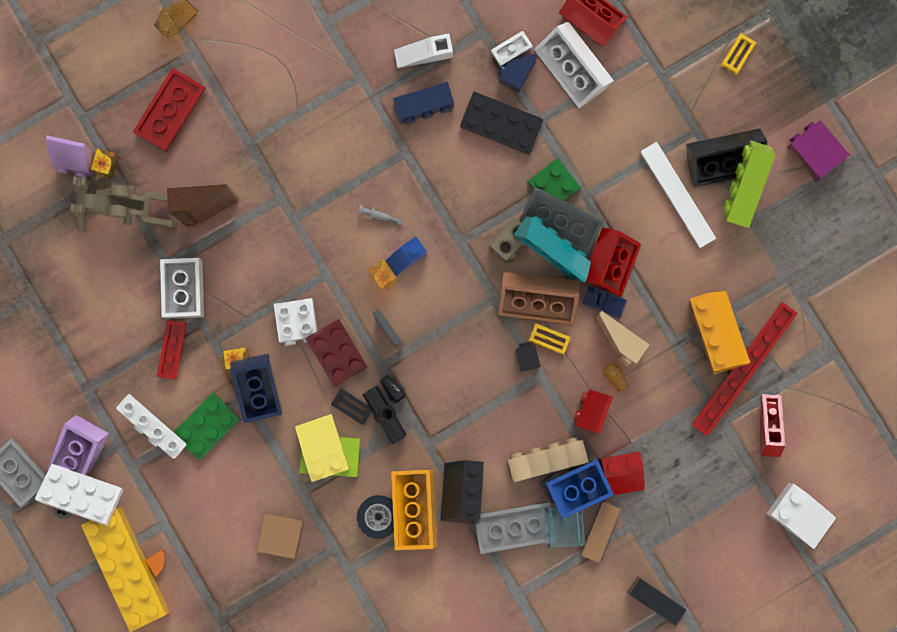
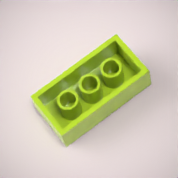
(749, 183)

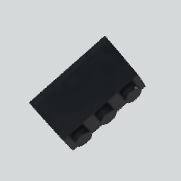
(462, 491)

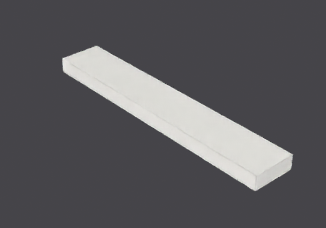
(677, 195)

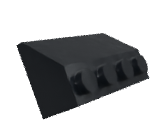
(718, 157)

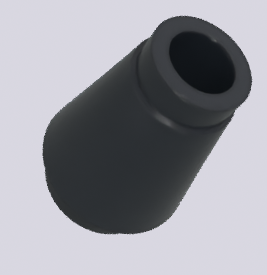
(393, 389)

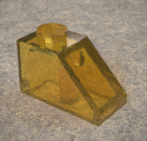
(175, 18)

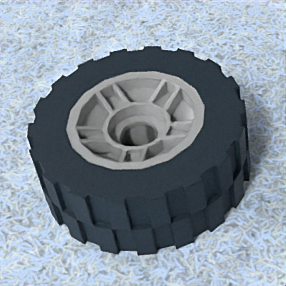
(367, 520)

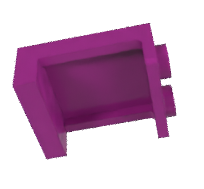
(818, 149)

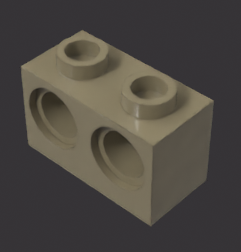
(507, 237)

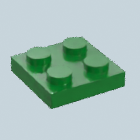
(555, 181)

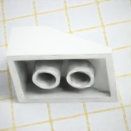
(801, 515)

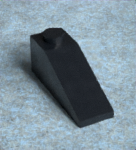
(656, 601)

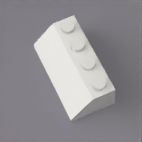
(573, 64)

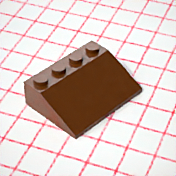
(199, 203)

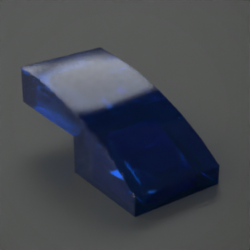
(604, 302)

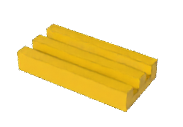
(730, 67)
(557, 350)

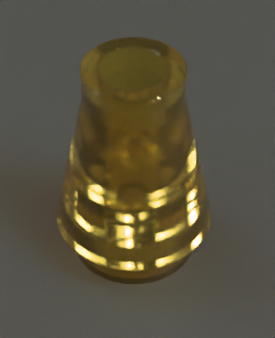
(615, 375)

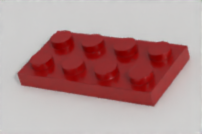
(169, 109)

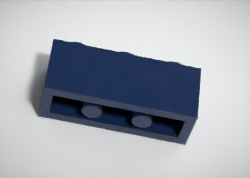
(424, 103)

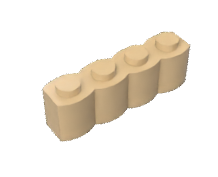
(548, 460)

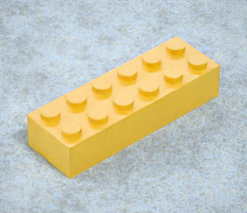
(126, 570)

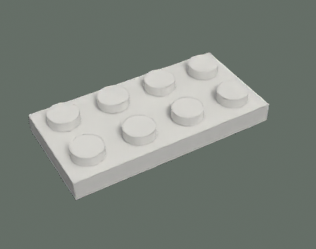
(79, 494)

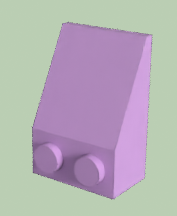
(70, 156)
(79, 446)

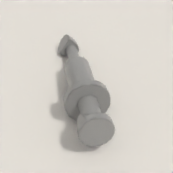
(378, 215)

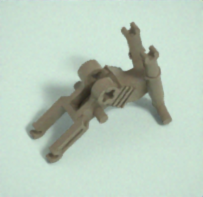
(116, 203)

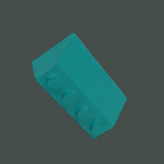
(553, 249)

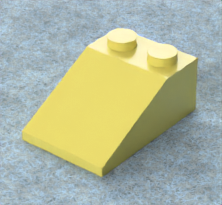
(322, 448)

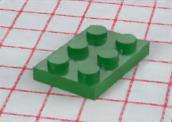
(207, 426)

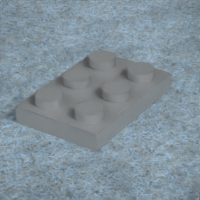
(19, 473)

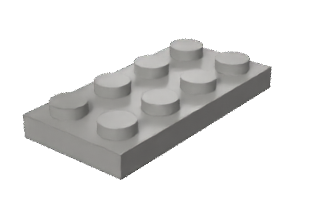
(512, 528)

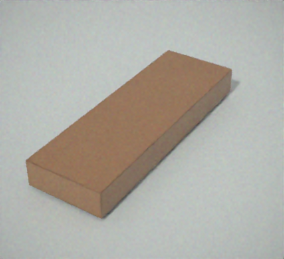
(600, 532)

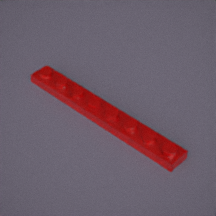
(740, 376)

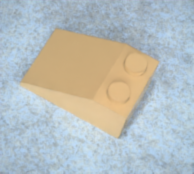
(623, 342)

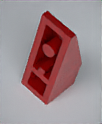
(771, 426)

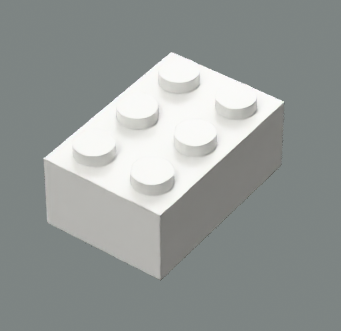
(182, 288)

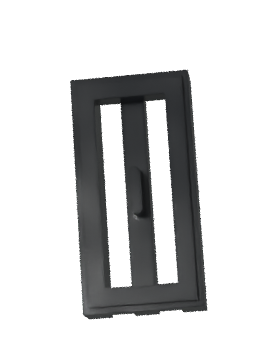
(338, 397)

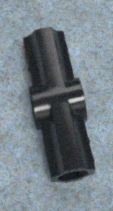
(390, 425)

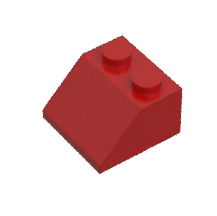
(593, 411)
(624, 472)

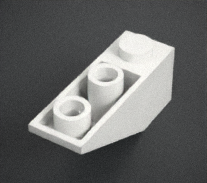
(424, 51)

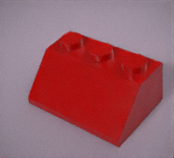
(594, 17)
(612, 261)

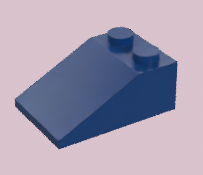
(579, 489)

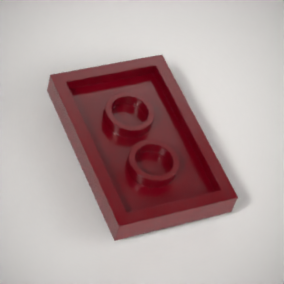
(336, 352)

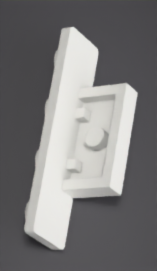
(150, 425)

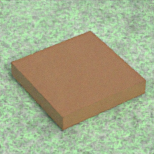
(279, 535)

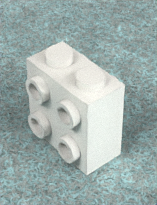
(295, 320)

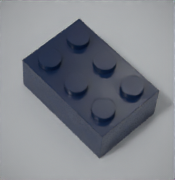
(256, 388)

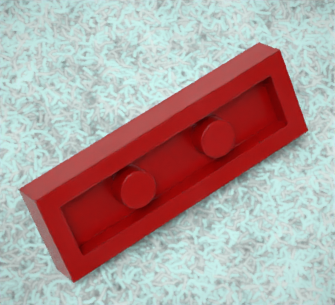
(171, 349)

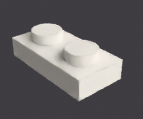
(511, 48)

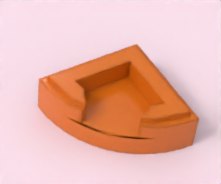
(156, 562)

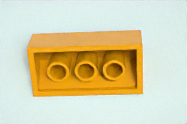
(719, 331)
(414, 509)

